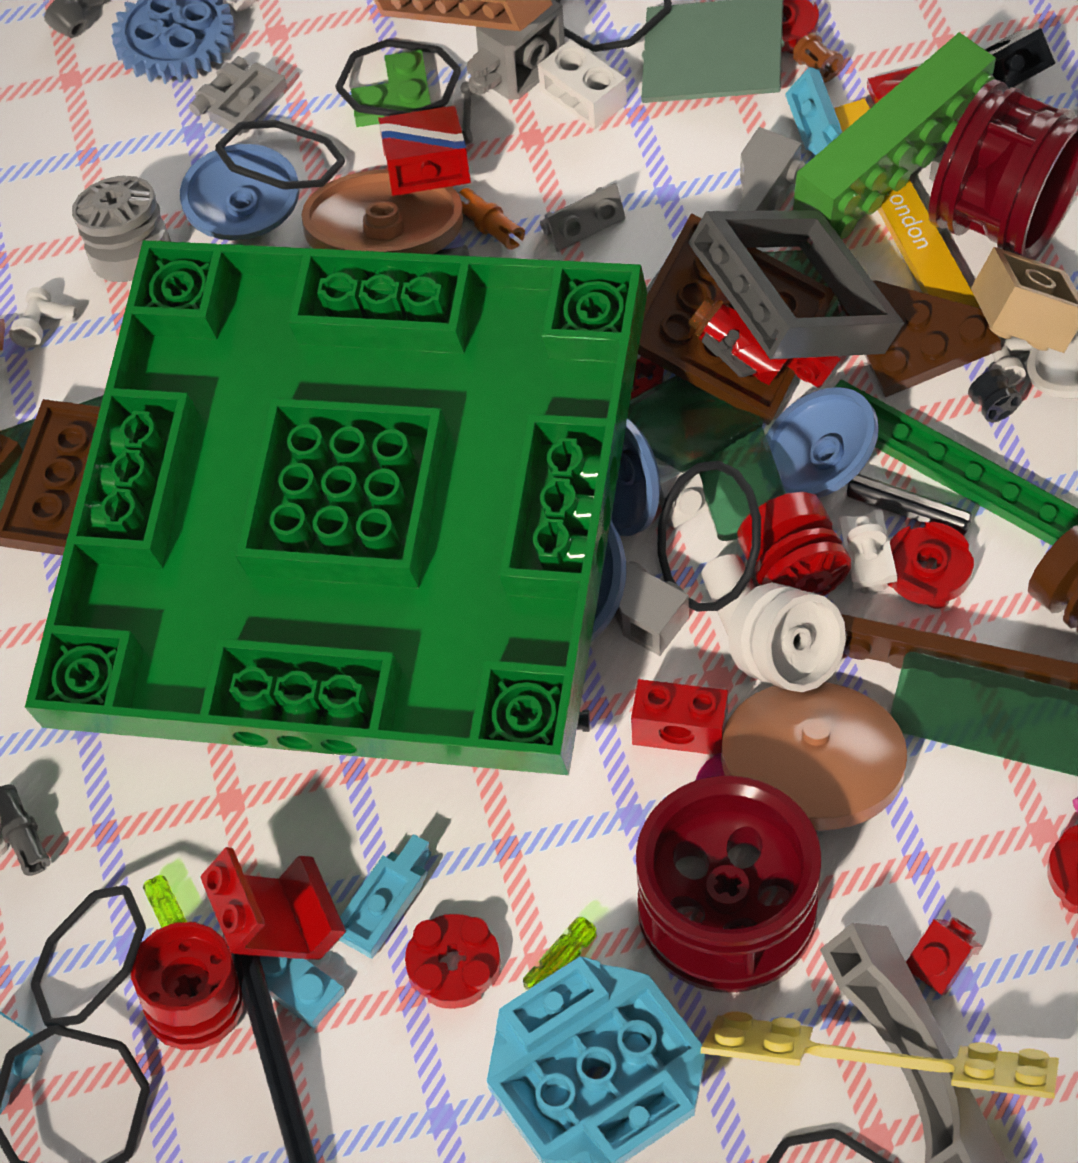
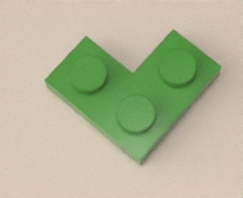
(405, 88)

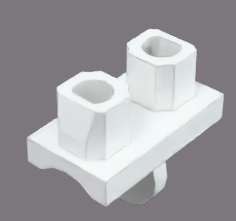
(869, 551)

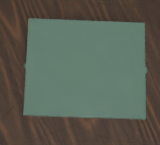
(713, 50)

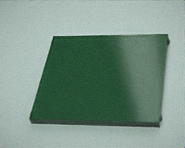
(688, 423)

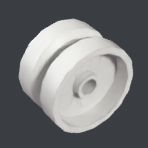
(787, 637)

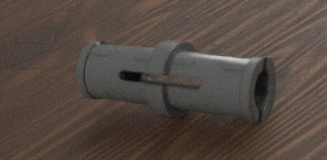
(21, 832)

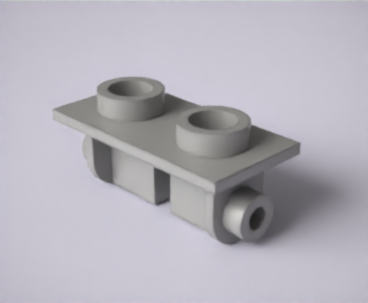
(584, 217)

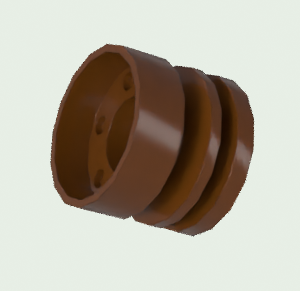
(1056, 578)

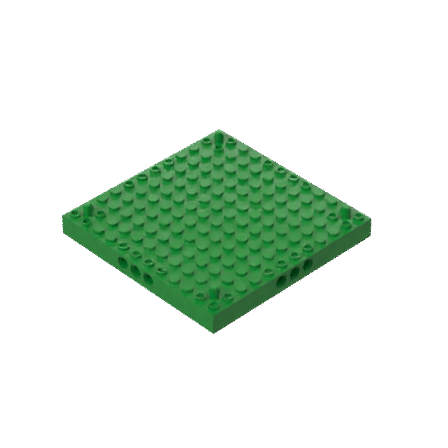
(347, 505)

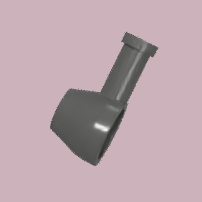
(68, 15)

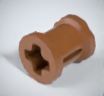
(818, 56)

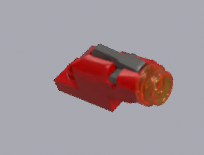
(730, 339)

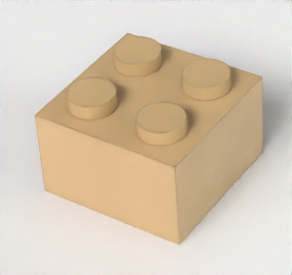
(1027, 300)

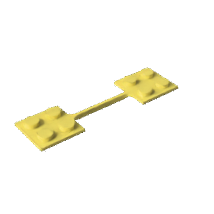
(975, 1067)

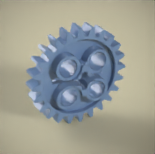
(172, 37)

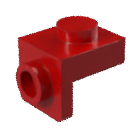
(943, 953)

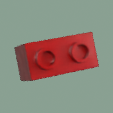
(679, 717)

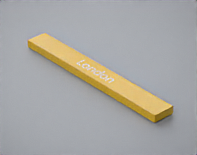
(914, 234)

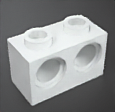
(582, 84)

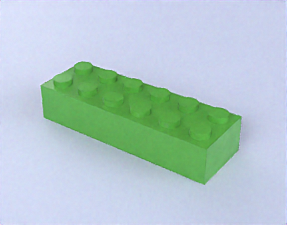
(893, 136)

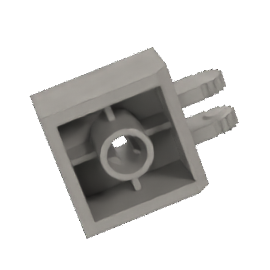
(510, 59)

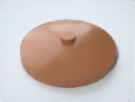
(364, 216)
(821, 748)

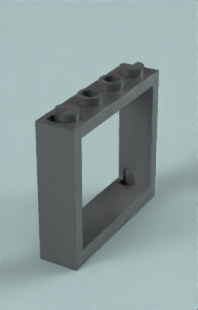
(721, 247)

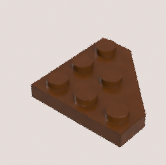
(933, 340)

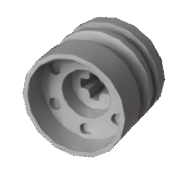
(114, 221)

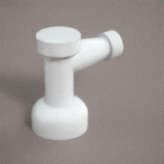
(27, 330)
(1010, 365)

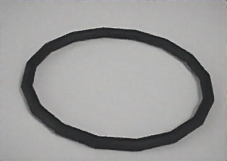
(756, 532)

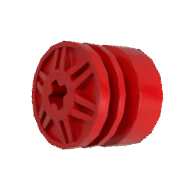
(797, 545)
(185, 963)

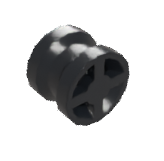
(994, 395)

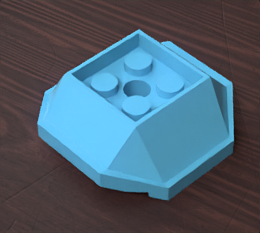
(587, 1020)

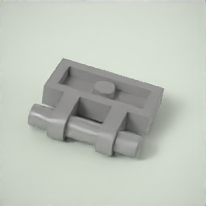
(246, 98)

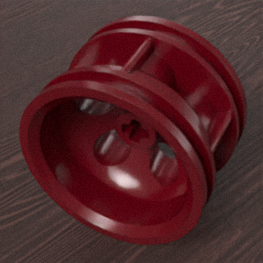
(1008, 171)
(706, 823)

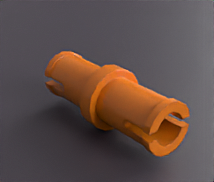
(490, 219)

